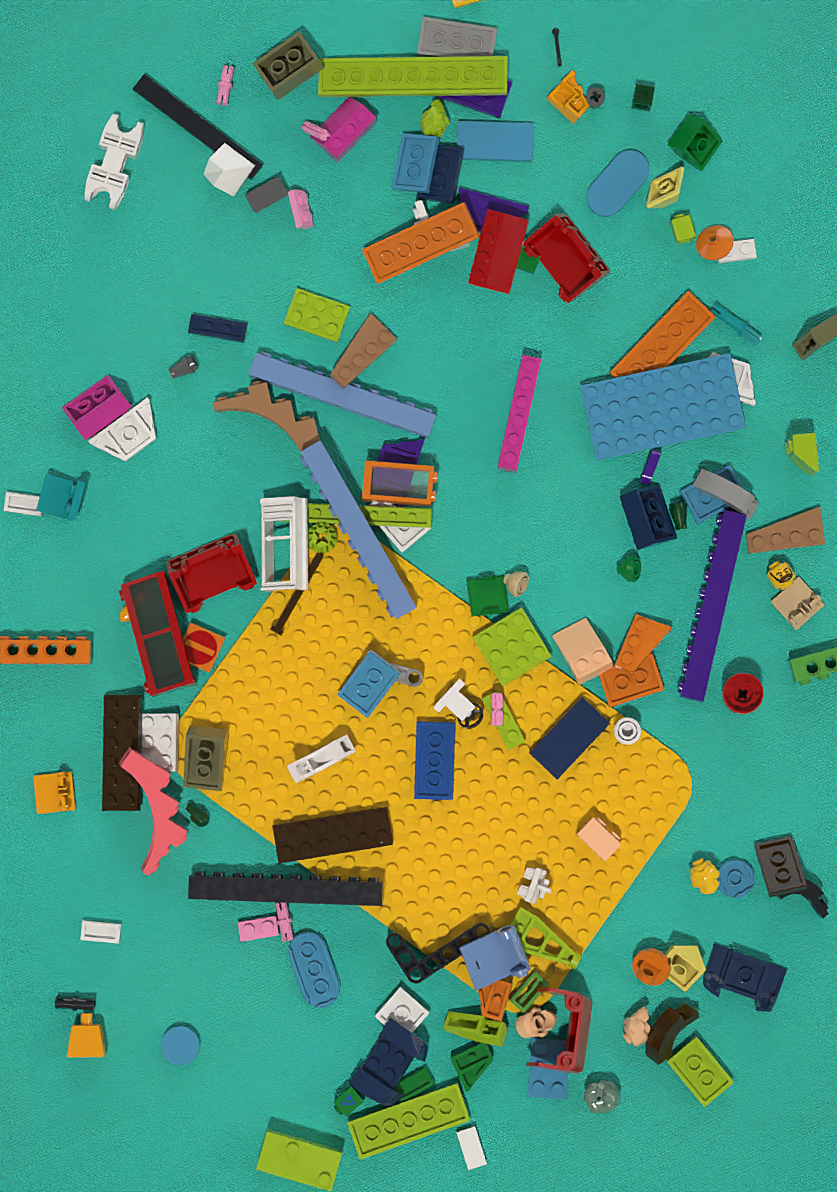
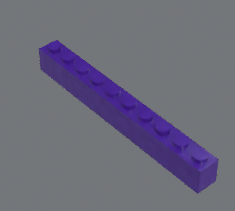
(712, 607)

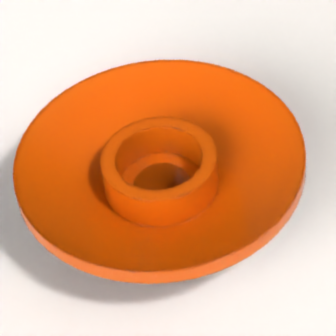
(717, 249)

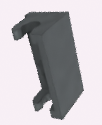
(266, 194)

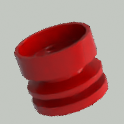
(742, 682)

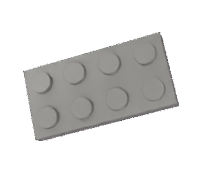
(455, 39)

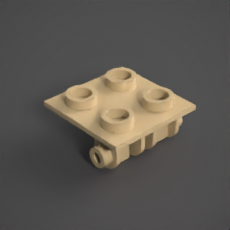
(797, 603)

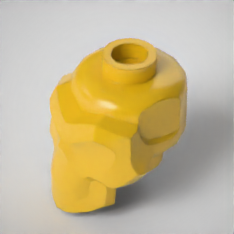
(704, 876)

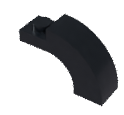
(812, 894)

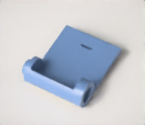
(497, 957)

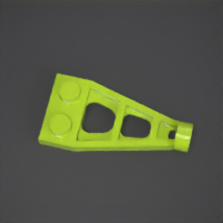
(525, 921)

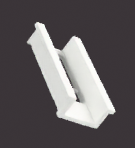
(283, 509)

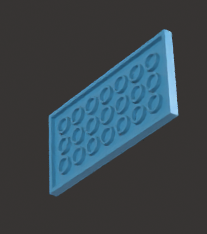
(663, 406)

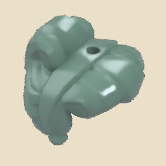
(607, 1092)

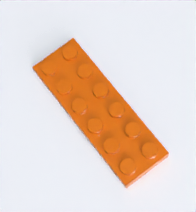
(421, 243)
(667, 338)

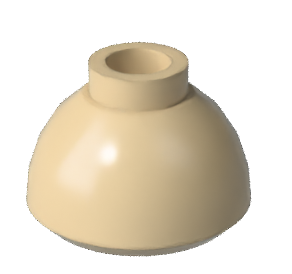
(516, 582)

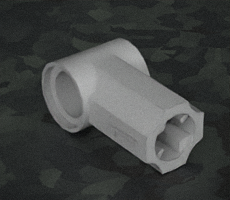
(406, 672)

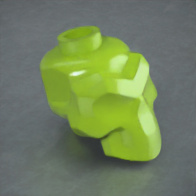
(434, 120)

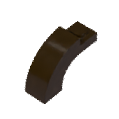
(665, 1030)

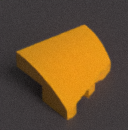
(569, 98)

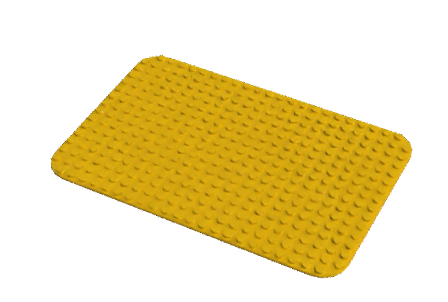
(453, 857)

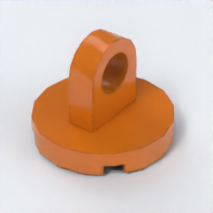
(651, 966)

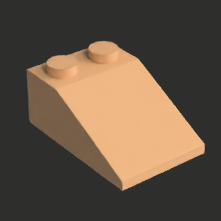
(583, 651)

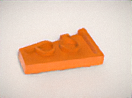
(639, 643)

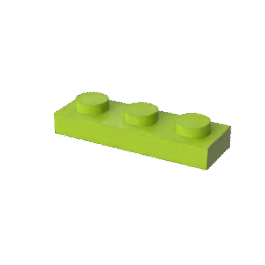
(509, 730)

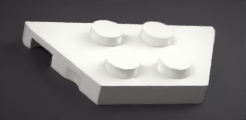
(743, 380)
(128, 433)

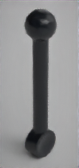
(555, 32)

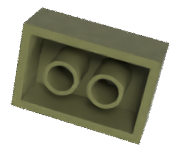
(288, 65)

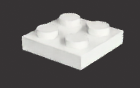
(403, 1010)

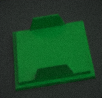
(487, 596)

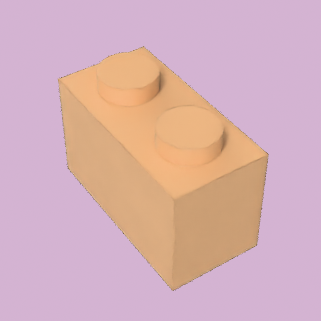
(599, 839)

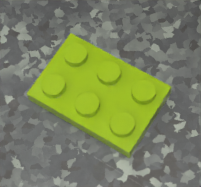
(316, 315)
(700, 1071)

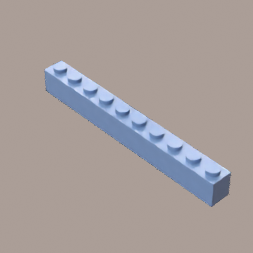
(351, 398)
(358, 530)

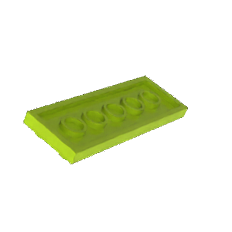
(408, 1121)

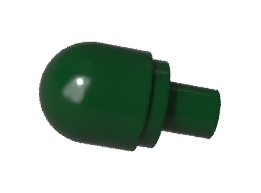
(198, 816)

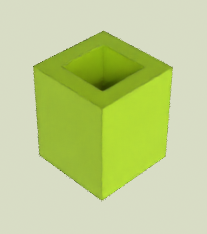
(682, 229)

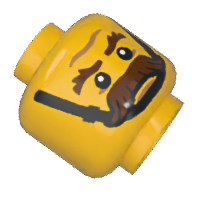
(781, 575)

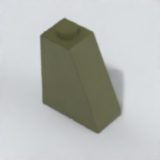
(816, 338)

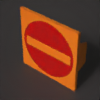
(202, 646)

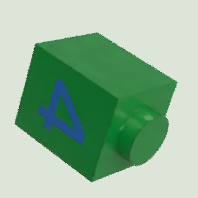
(348, 1101)

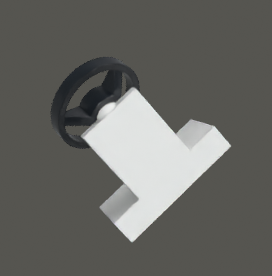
(460, 706)

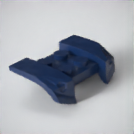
(743, 976)
(388, 1063)

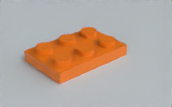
(624, 687)

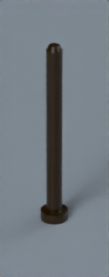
(296, 596)

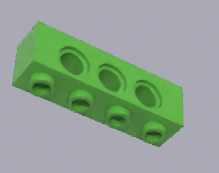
(799, 666)

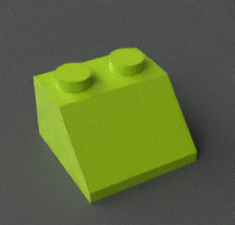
(803, 452)

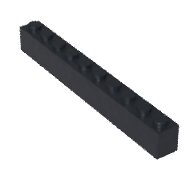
(286, 890)

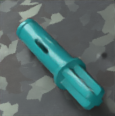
(736, 324)

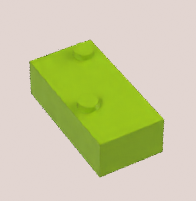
(299, 1160)

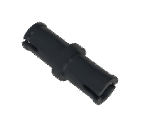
(75, 1003)

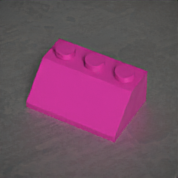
(346, 128)
(96, 407)

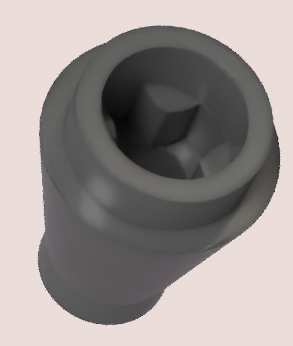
(185, 366)

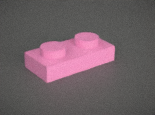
(300, 209)
(258, 928)

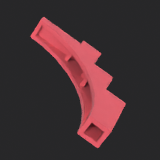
(165, 830)

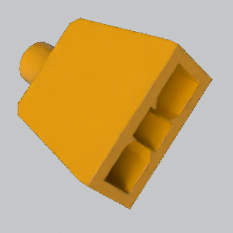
(86, 1039)

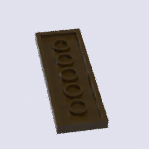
(120, 731)
(332, 835)

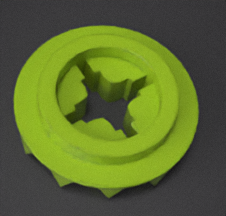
(331, 537)

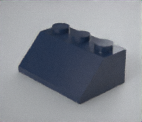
(648, 517)

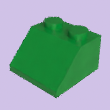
(695, 142)

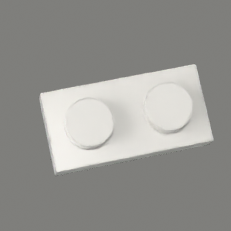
(740, 251)

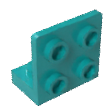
(60, 497)

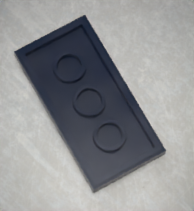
(569, 738)

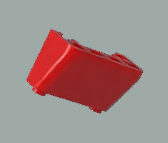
(566, 257)
(210, 571)

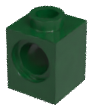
(643, 97)

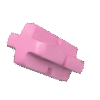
(497, 704)

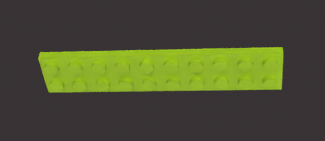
(413, 76)

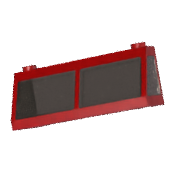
(157, 634)

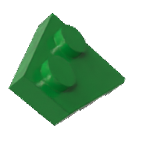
(472, 1063)

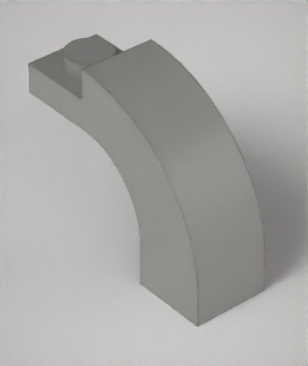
(727, 492)

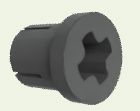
(599, 94)

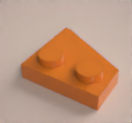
(494, 999)

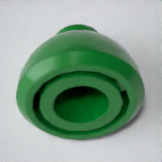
(630, 568)

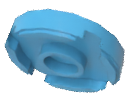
(735, 878)
(180, 1045)

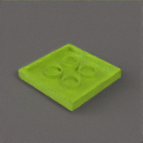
(511, 647)

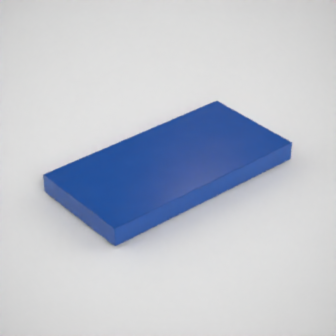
(434, 760)

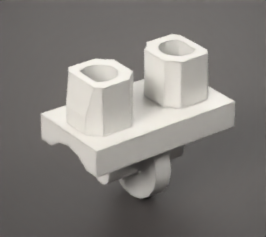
(537, 887)

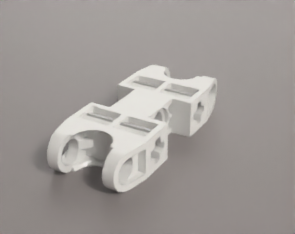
(109, 175)

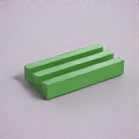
(524, 985)

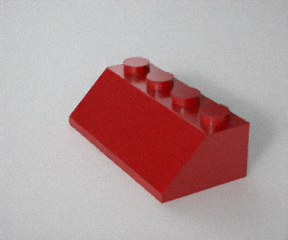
(498, 251)

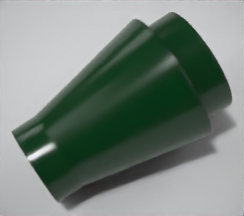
(679, 514)

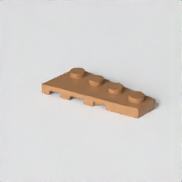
(364, 349)
(791, 533)

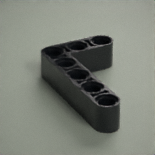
(438, 954)

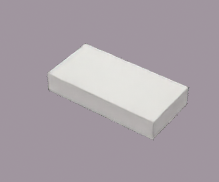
(21, 504)
(100, 931)
(471, 1147)

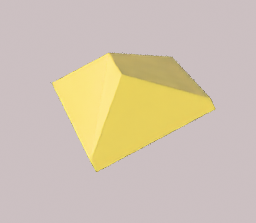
(665, 189)
(685, 965)

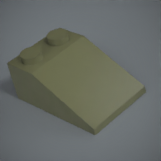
(205, 757)

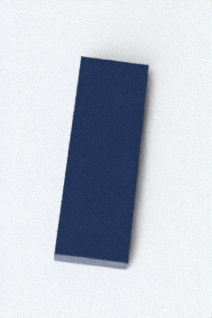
(217, 328)

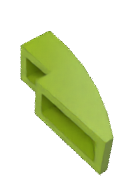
(476, 1028)

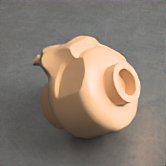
(535, 1023)
(636, 1027)

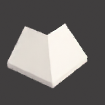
(228, 169)

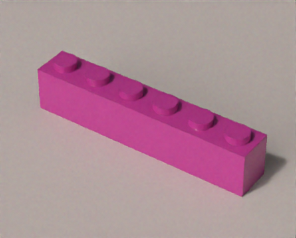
(519, 414)

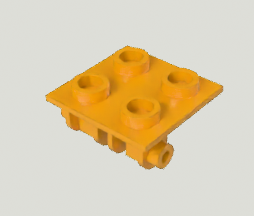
(54, 792)

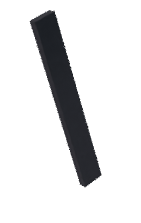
(188, 119)

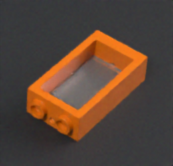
(399, 483)

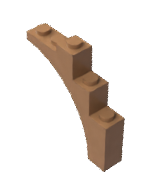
(281, 413)

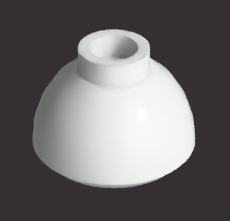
(627, 730)

